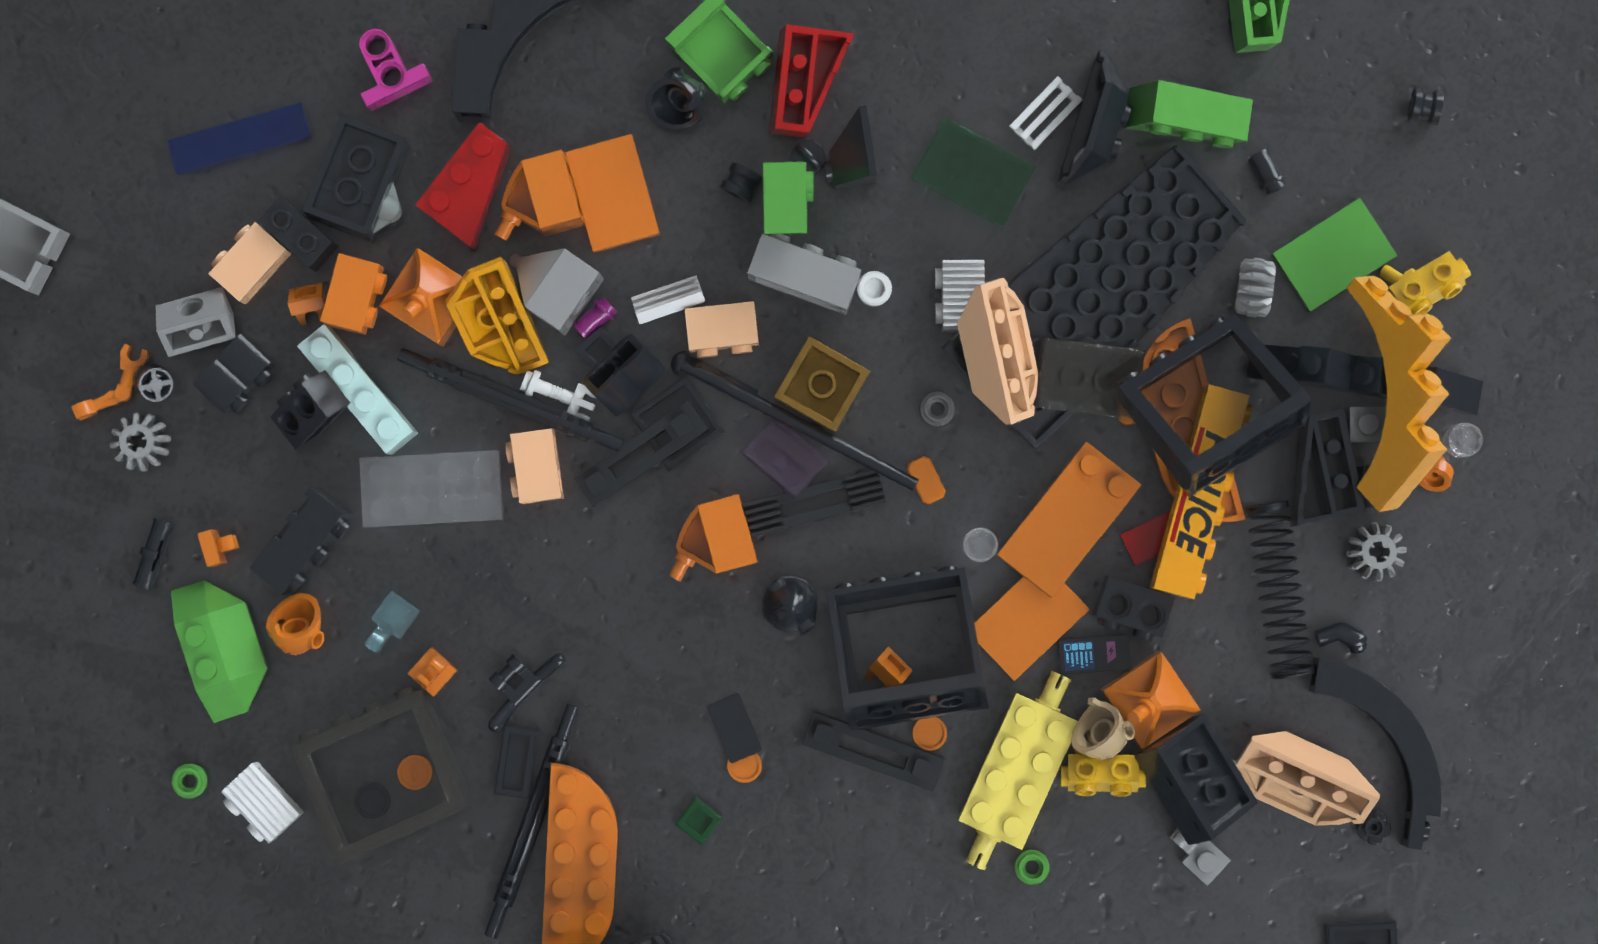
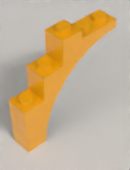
(1413, 394)

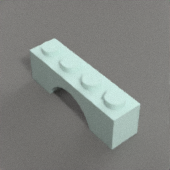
(366, 400)

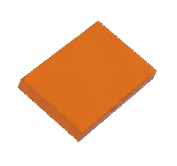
(612, 193)
(1026, 624)

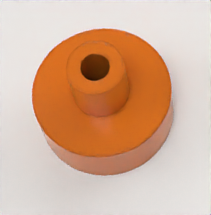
(1439, 477)

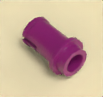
(595, 317)

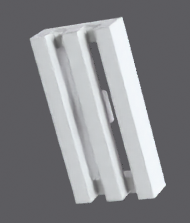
(1067, 92)
(668, 299)

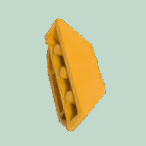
(494, 319)

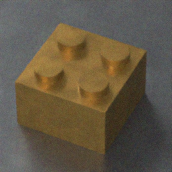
(821, 384)

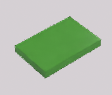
(1334, 254)

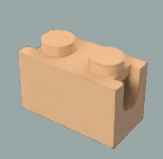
(249, 262)
(722, 328)
(535, 466)

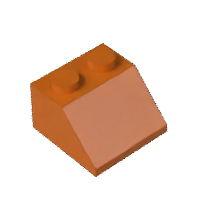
(353, 294)

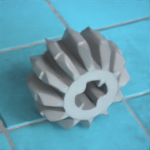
(1255, 287)
(138, 428)
(1370, 563)

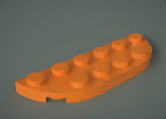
(1178, 401)
(578, 859)

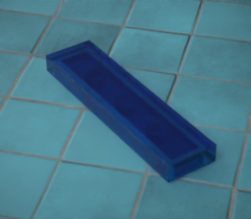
(239, 138)

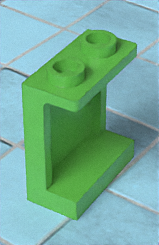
(720, 49)

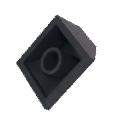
(852, 155)

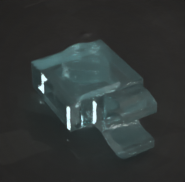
(394, 618)

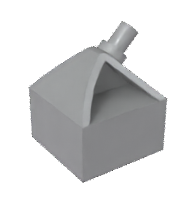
(556, 286)

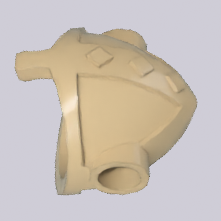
(1104, 729)

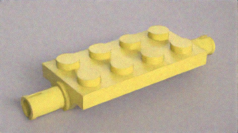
(1018, 771)

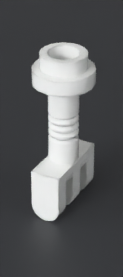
(532, 383)

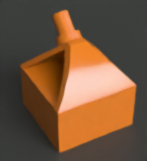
(541, 197)
(420, 297)
(715, 538)
(1151, 698)

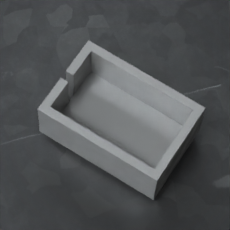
(27, 247)
(804, 272)

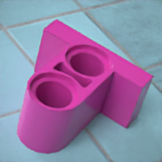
(384, 63)

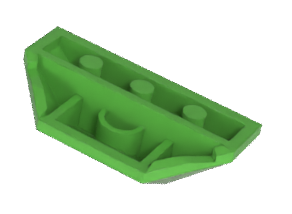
(219, 648)

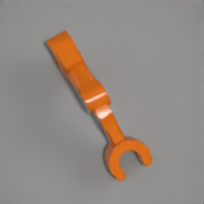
(122, 392)

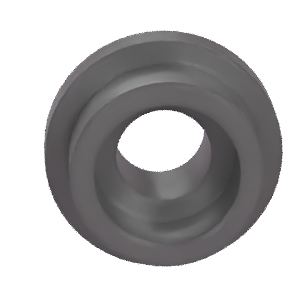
(937, 397)

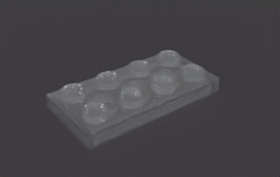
(431, 488)

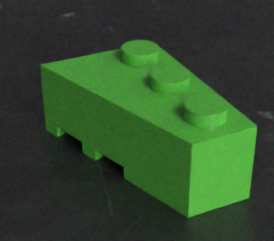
(1257, 24)
(1189, 113)
(786, 195)

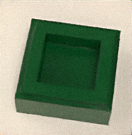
(699, 820)

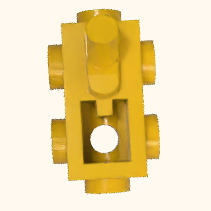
(1429, 284)
(1114, 775)

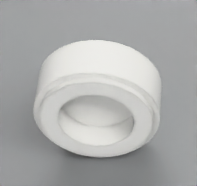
(874, 288)

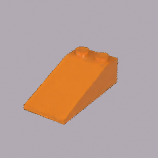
(1068, 519)

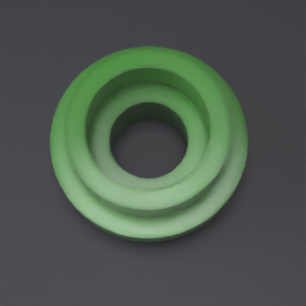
(181, 788)
(1036, 877)

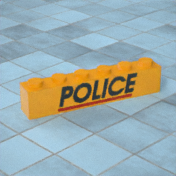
(1193, 519)

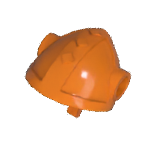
(298, 624)

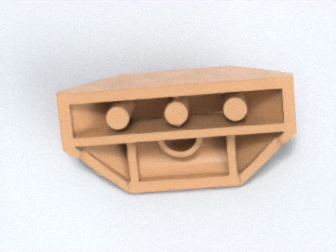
(999, 351)
(1306, 780)

